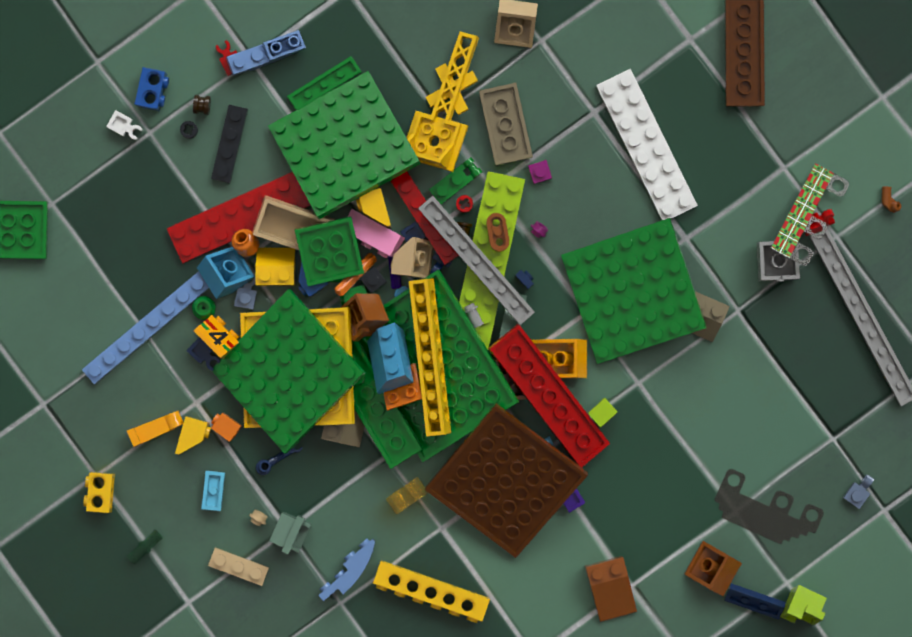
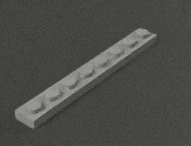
(476, 260)

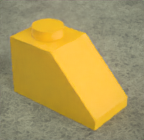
(192, 433)

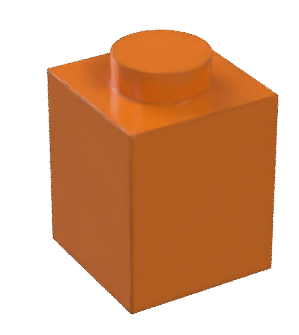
(225, 426)

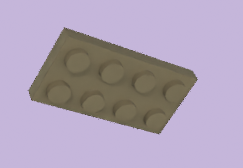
(505, 124)

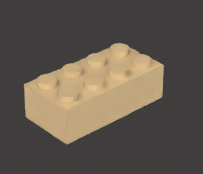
(279, 219)

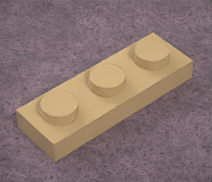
(238, 566)

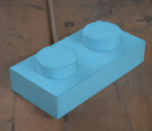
(213, 490)

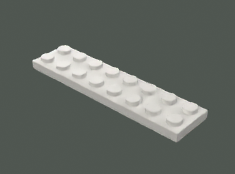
(646, 145)

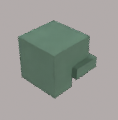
(290, 532)

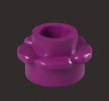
(539, 229)

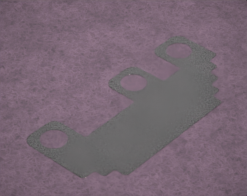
(763, 519)

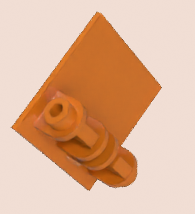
(404, 394)

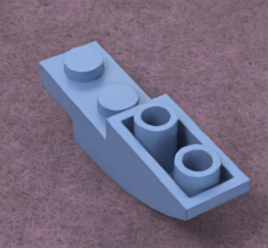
(266, 53)
(355, 566)

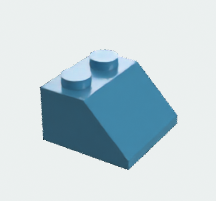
(225, 272)

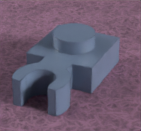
(246, 296)

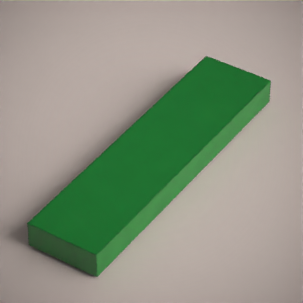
(325, 83)

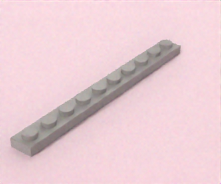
(863, 317)

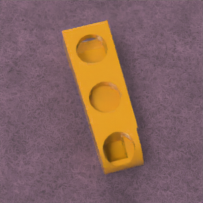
(154, 428)

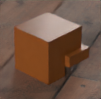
(366, 314)

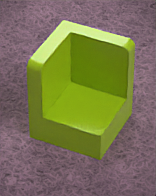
(602, 412)

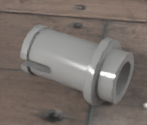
(473, 315)

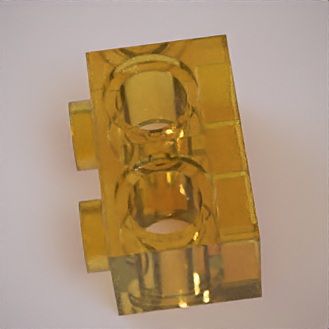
(407, 495)

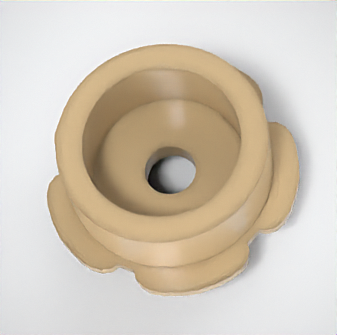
(258, 517)

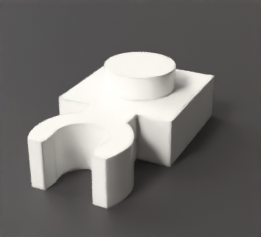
(121, 124)

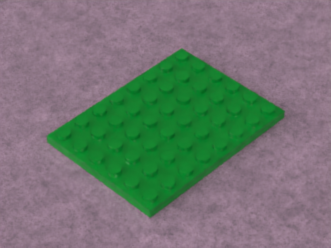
(470, 371)

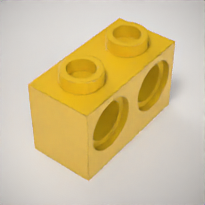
(104, 493)

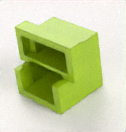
(804, 605)

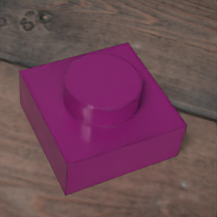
(540, 172)

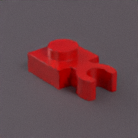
(226, 52)

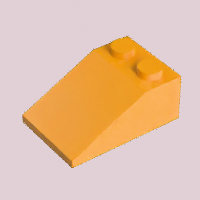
(565, 356)

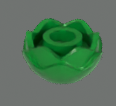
(209, 304)

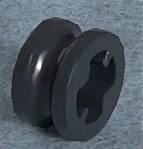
(183, 128)

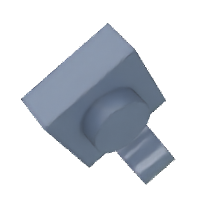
(857, 493)

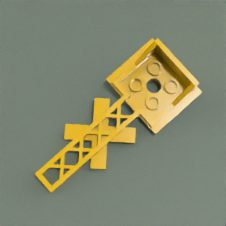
(450, 133)

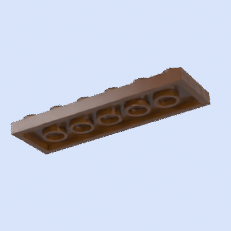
(744, 53)

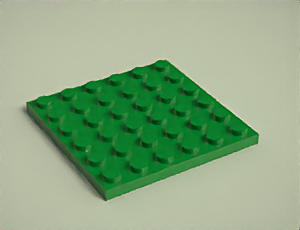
(344, 145)
(633, 291)
(288, 371)

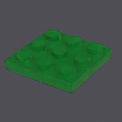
(23, 229)
(329, 251)

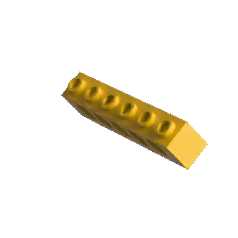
(387, 569)

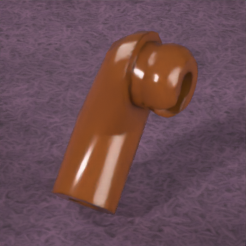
(888, 202)

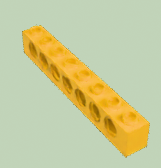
(430, 357)

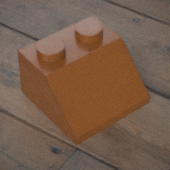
(713, 568)

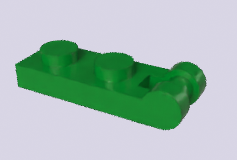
(455, 181)

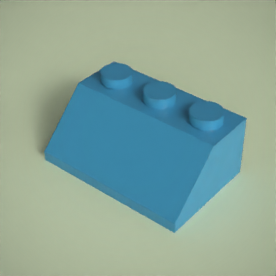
(389, 358)

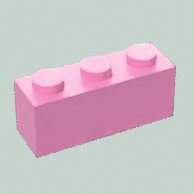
(375, 235)

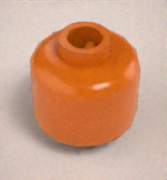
(245, 242)

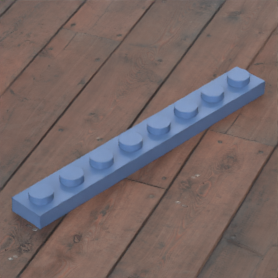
(146, 328)

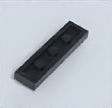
(229, 144)

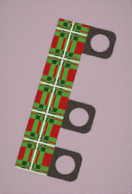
(801, 216)

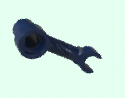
(272, 461)

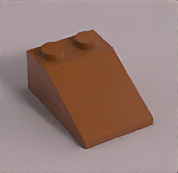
(611, 588)

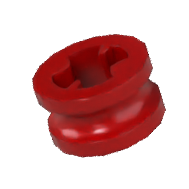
(462, 198)

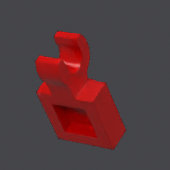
(827, 217)

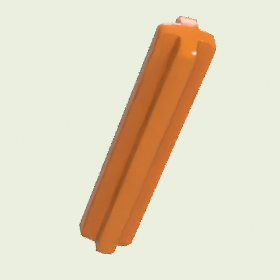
(348, 282)

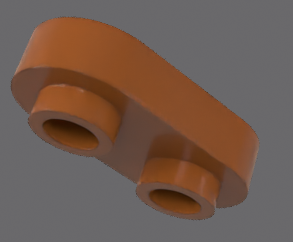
(497, 232)

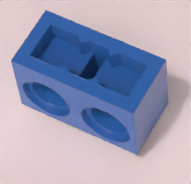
(145, 89)

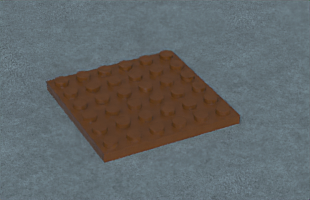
(506, 480)

